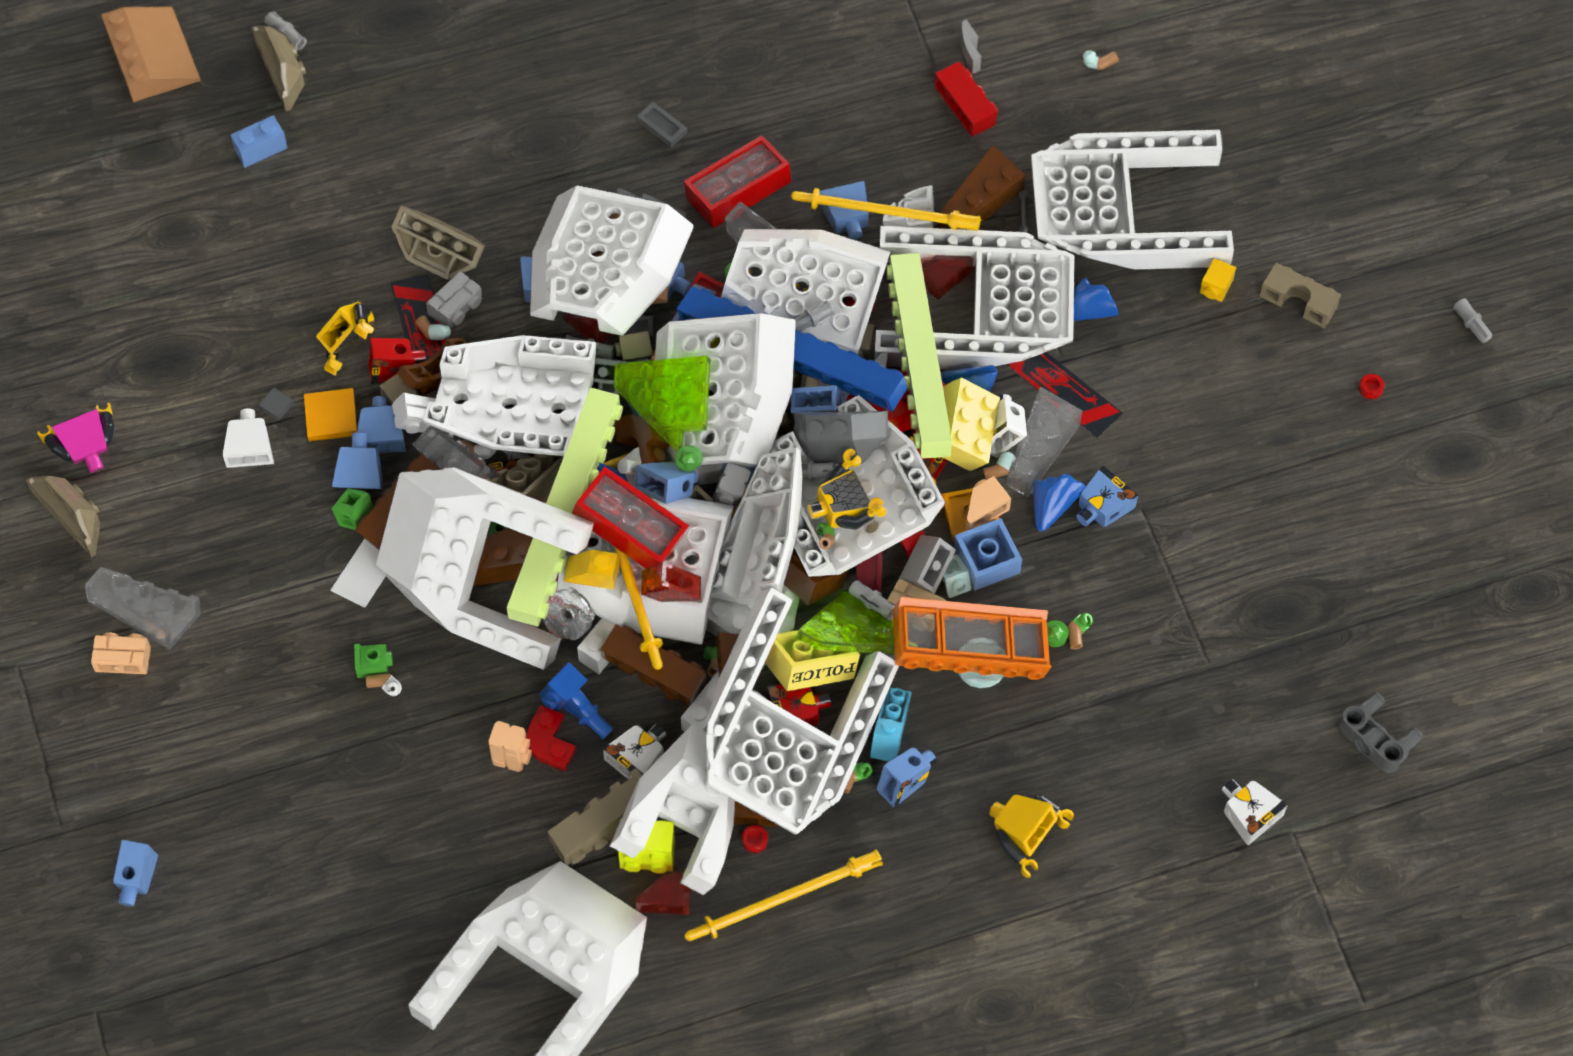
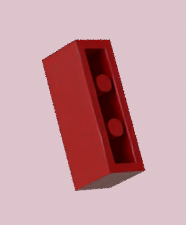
(966, 98)

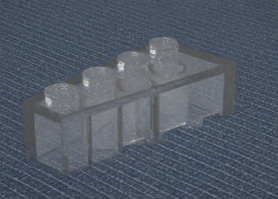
(447, 453)
(146, 608)

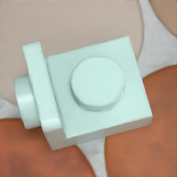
(956, 577)

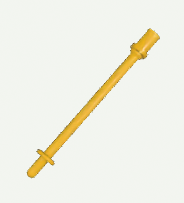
(954, 220)
(651, 644)
(854, 867)

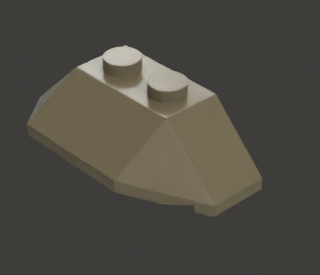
(281, 63)
(435, 244)
(69, 509)

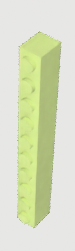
(920, 356)
(575, 475)

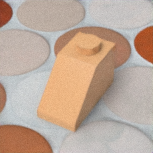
(987, 503)

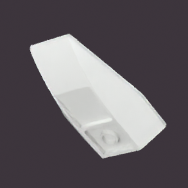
(762, 530)

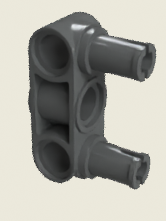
(1373, 739)

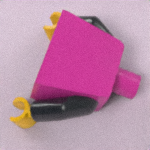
(82, 437)

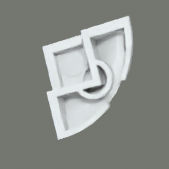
(917, 199)

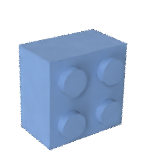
(988, 554)

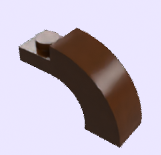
(427, 375)
(637, 432)

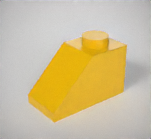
(593, 569)

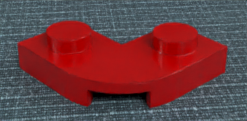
(543, 741)

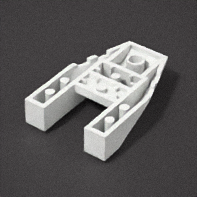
(679, 793)

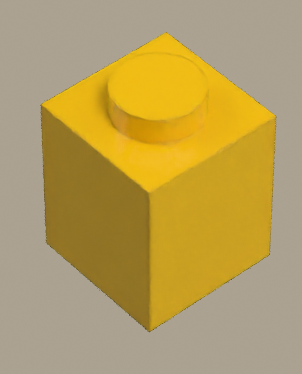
(1217, 280)

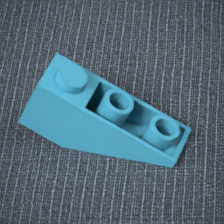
(890, 724)

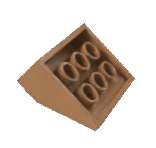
(150, 50)

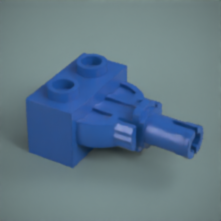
(566, 693)

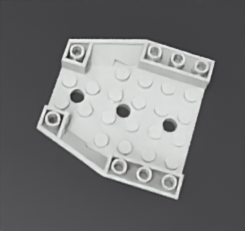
(825, 262)
(623, 282)
(517, 371)
(751, 379)
(890, 473)
(667, 619)

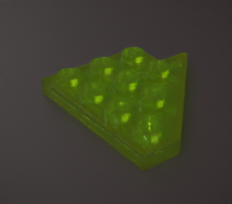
(668, 394)
(849, 627)

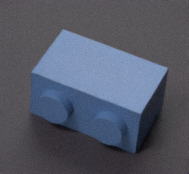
(259, 141)

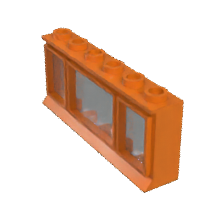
(971, 638)

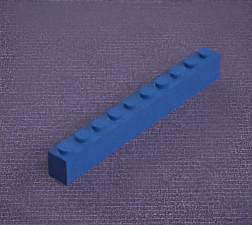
(812, 356)

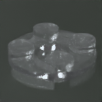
(578, 606)

